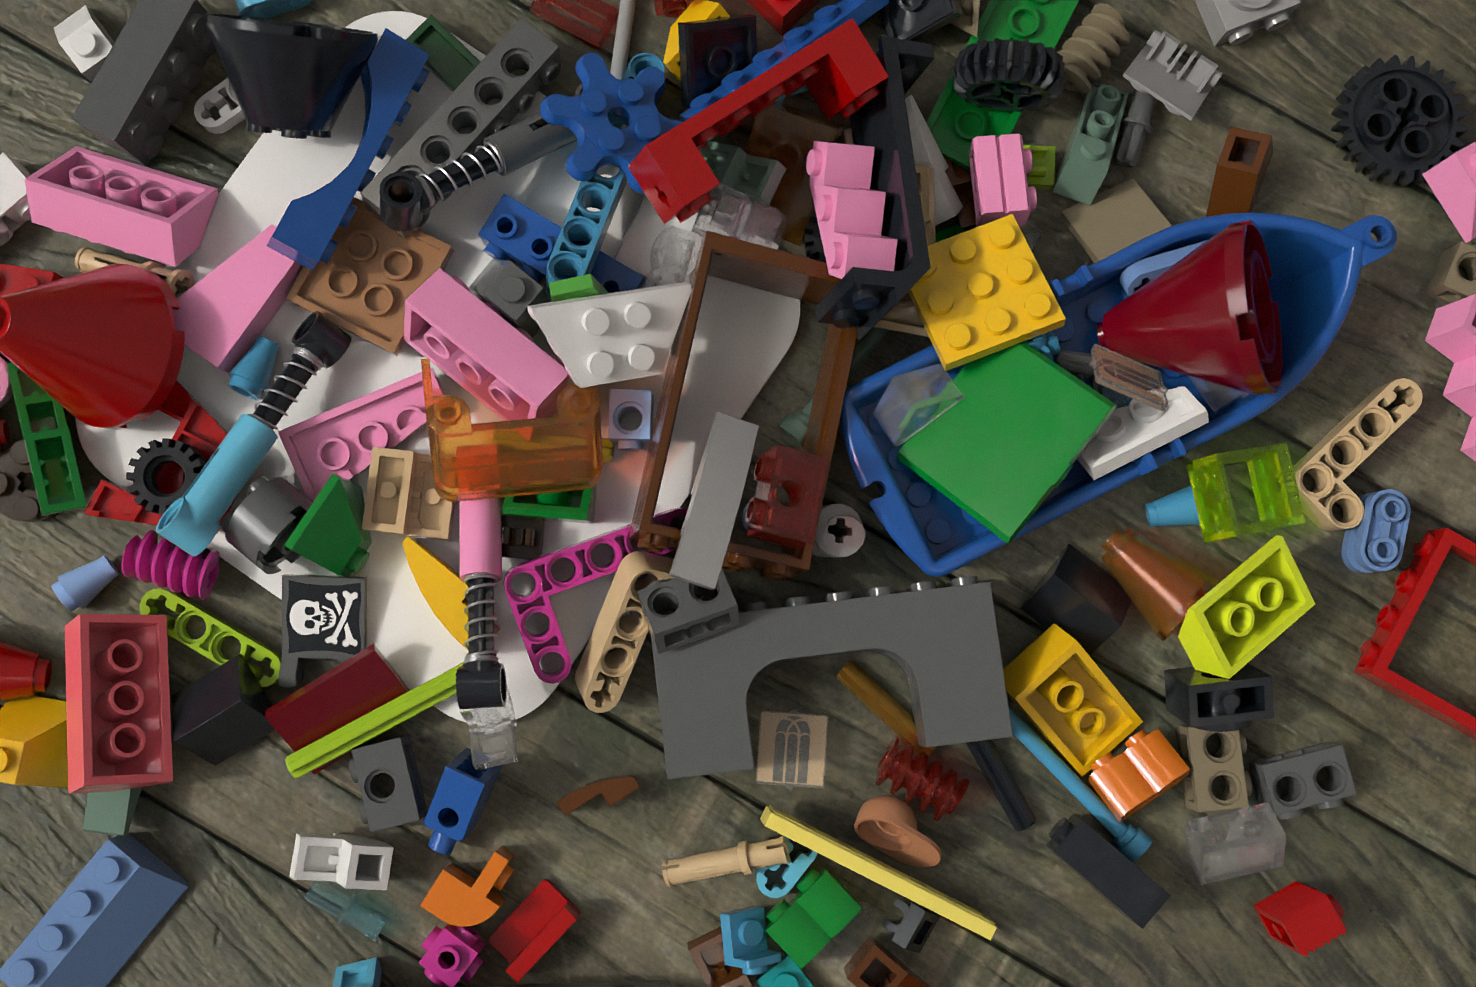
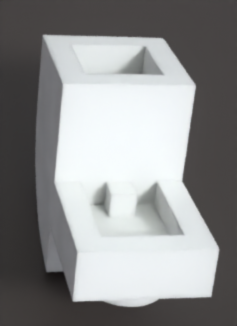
(342, 858)

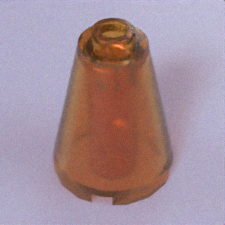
(1156, 579)

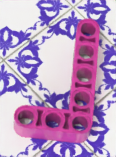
(545, 585)

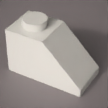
(84, 41)

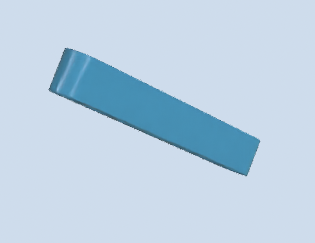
(596, 193)

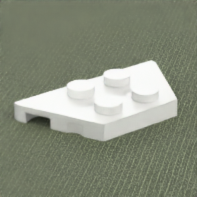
(614, 333)

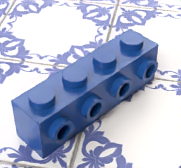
(529, 239)

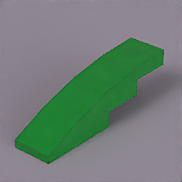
(47, 446)

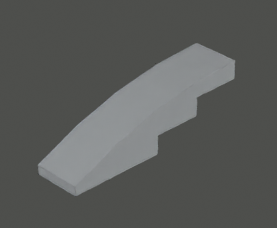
(714, 501)

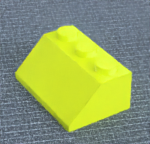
(1245, 611)

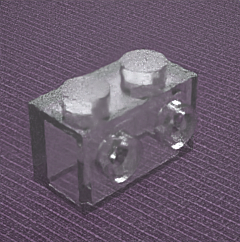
(1235, 843)

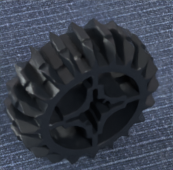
(1009, 75)

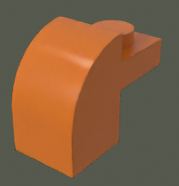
(468, 901)

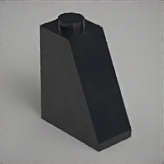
(1107, 870)

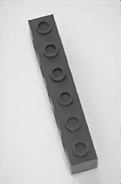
(519, 49)

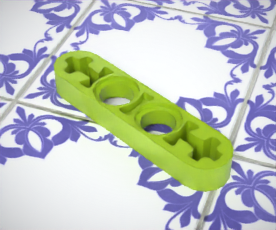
(216, 632)

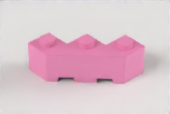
(848, 209)
(1454, 336)

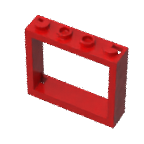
(1396, 618)

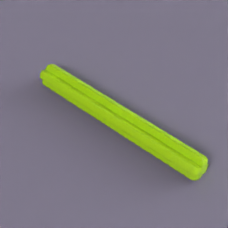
(372, 724)

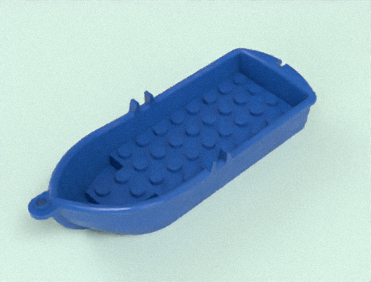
(1314, 285)

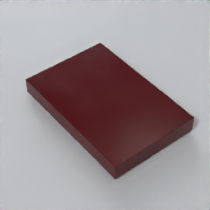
(336, 700)

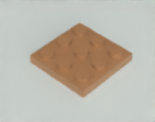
(370, 278)

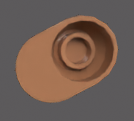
(892, 829)

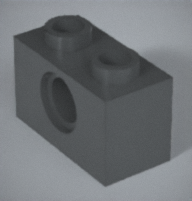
(406, 801)

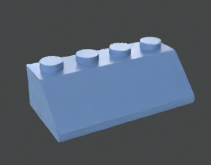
(97, 920)

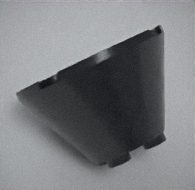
(290, 73)

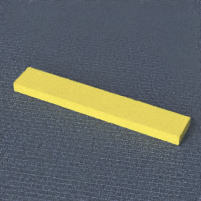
(878, 871)

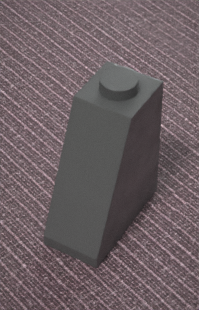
(510, 293)

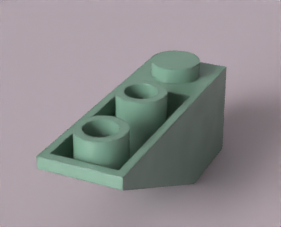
(1091, 143)

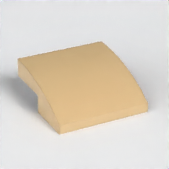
(404, 497)

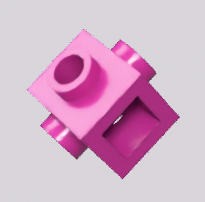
(465, 946)

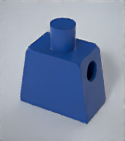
(458, 801)

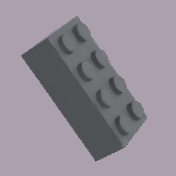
(147, 77)

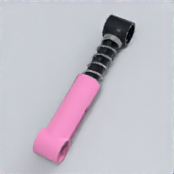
(481, 678)

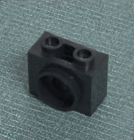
(1219, 702)

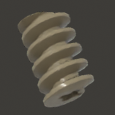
(1092, 46)

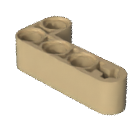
(1356, 447)
(603, 674)

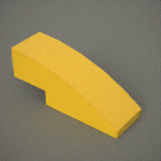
(440, 588)

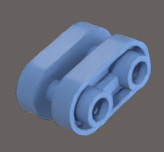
(1380, 536)

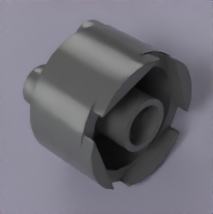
(266, 522)

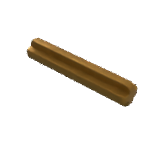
(881, 704)

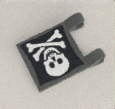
(321, 620)

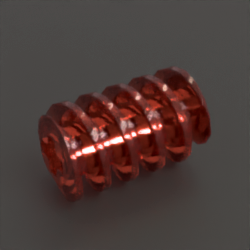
(920, 779)

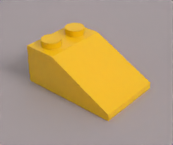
(1069, 699)

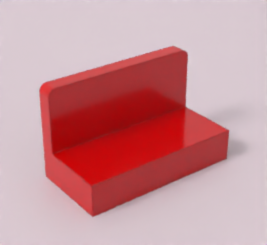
(533, 928)

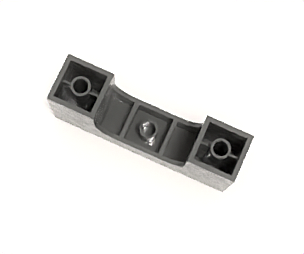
(936, 635)

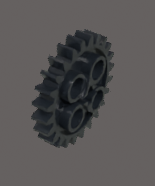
(1366, 103)

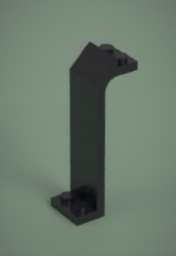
(883, 123)

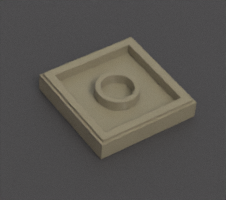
(1114, 220)

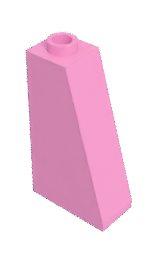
(235, 302)

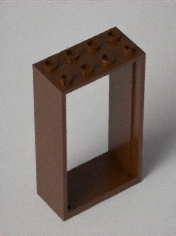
(779, 274)

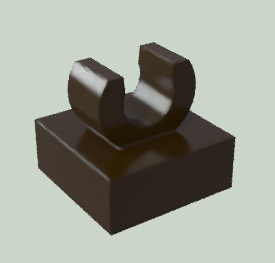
(521, 537)

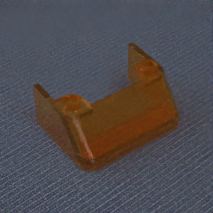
(513, 454)

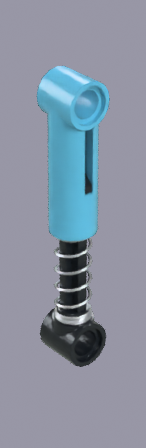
(195, 517)

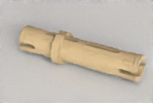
(737, 859)

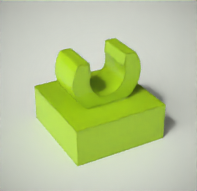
(1043, 166)

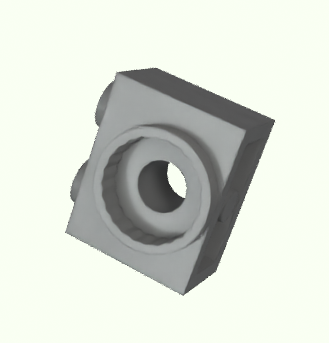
(1238, 19)

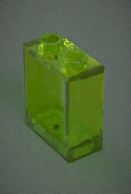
(1266, 468)

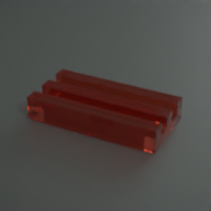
(611, 13)

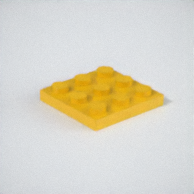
(984, 294)

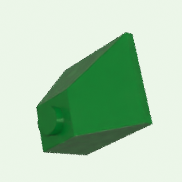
(333, 529)

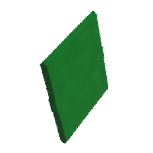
(1008, 437)

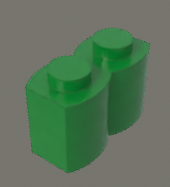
(811, 916)

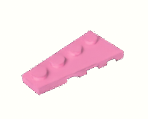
(344, 436)

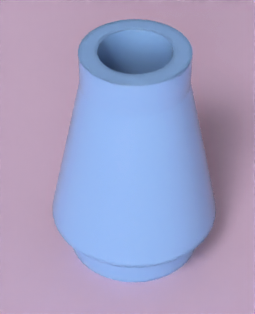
(84, 583)

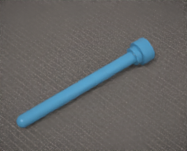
(1129, 841)

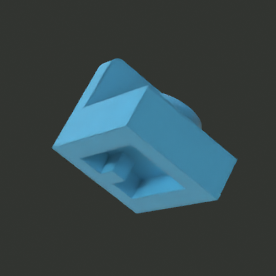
(746, 940)

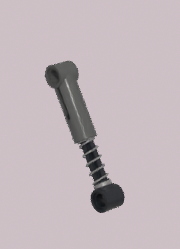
(501, 153)

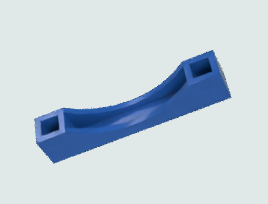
(312, 220)

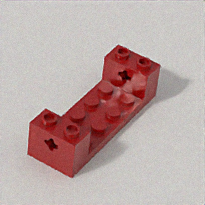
(836, 70)

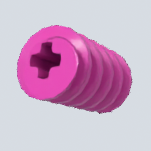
(170, 566)

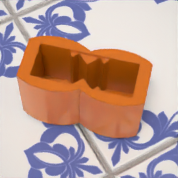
(1137, 774)

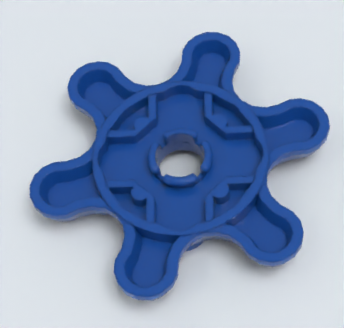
(588, 117)

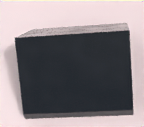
(1078, 599)
(221, 712)

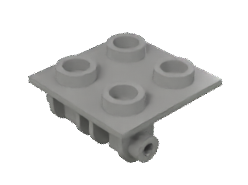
(1168, 79)

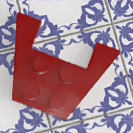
(195, 428)

